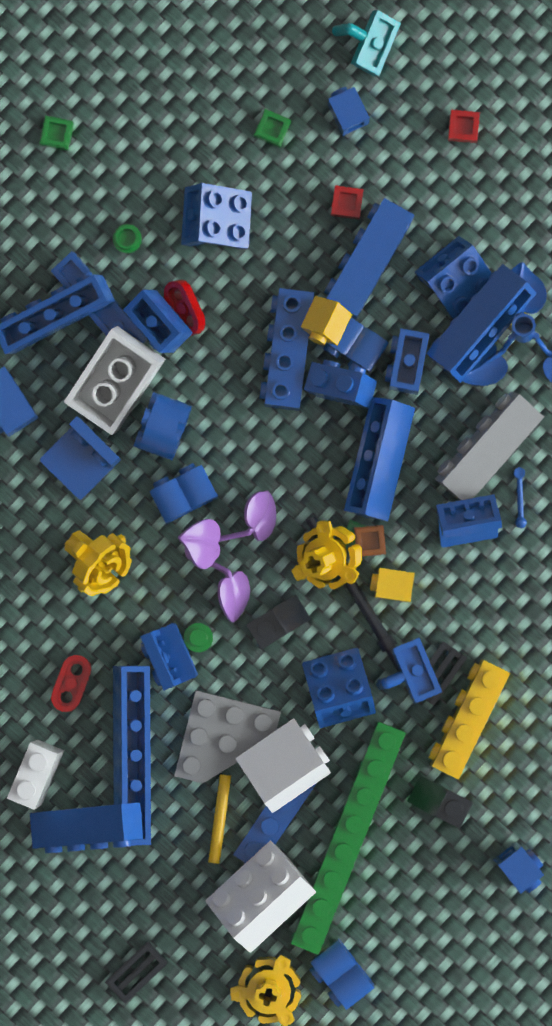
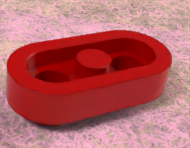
(185, 304)
(72, 683)

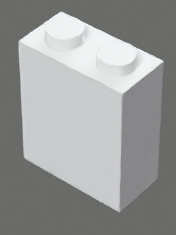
(284, 764)
(35, 774)

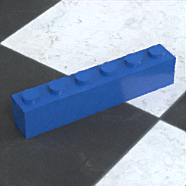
(132, 742)

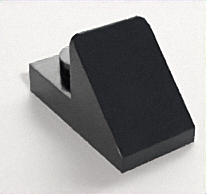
(278, 621)
(439, 802)

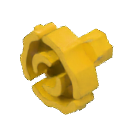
(326, 557)
(96, 561)
(271, 1008)

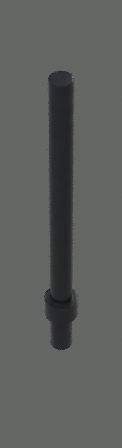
(386, 641)

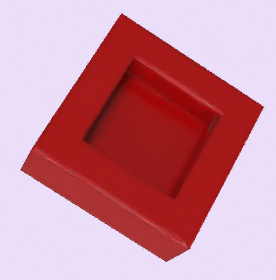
(463, 126)
(347, 202)

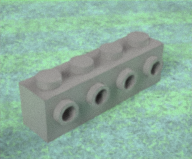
(489, 446)

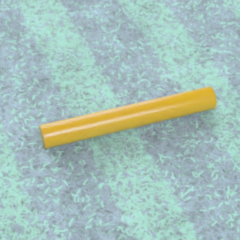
(219, 818)

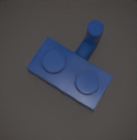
(414, 671)

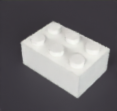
(114, 380)
(260, 896)

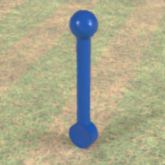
(519, 473)

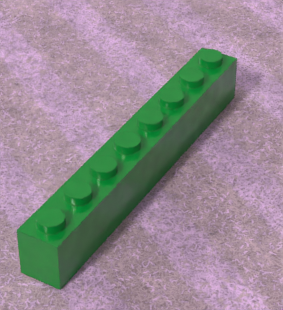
(348, 837)

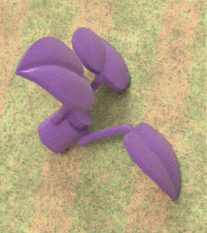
(203, 549)

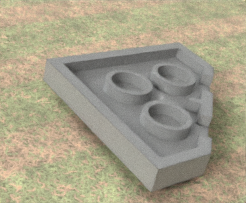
(219, 733)

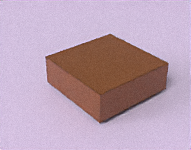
(371, 540)

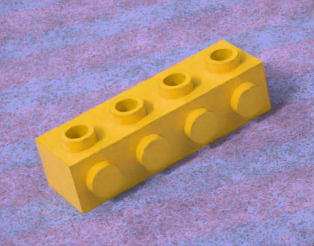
(469, 719)

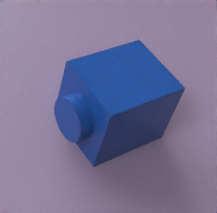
(348, 110)

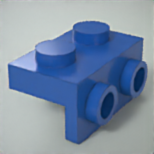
(168, 656)

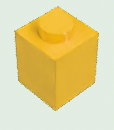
(326, 321)
(392, 584)

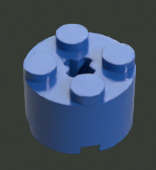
(162, 426)

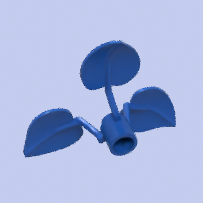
(493, 366)

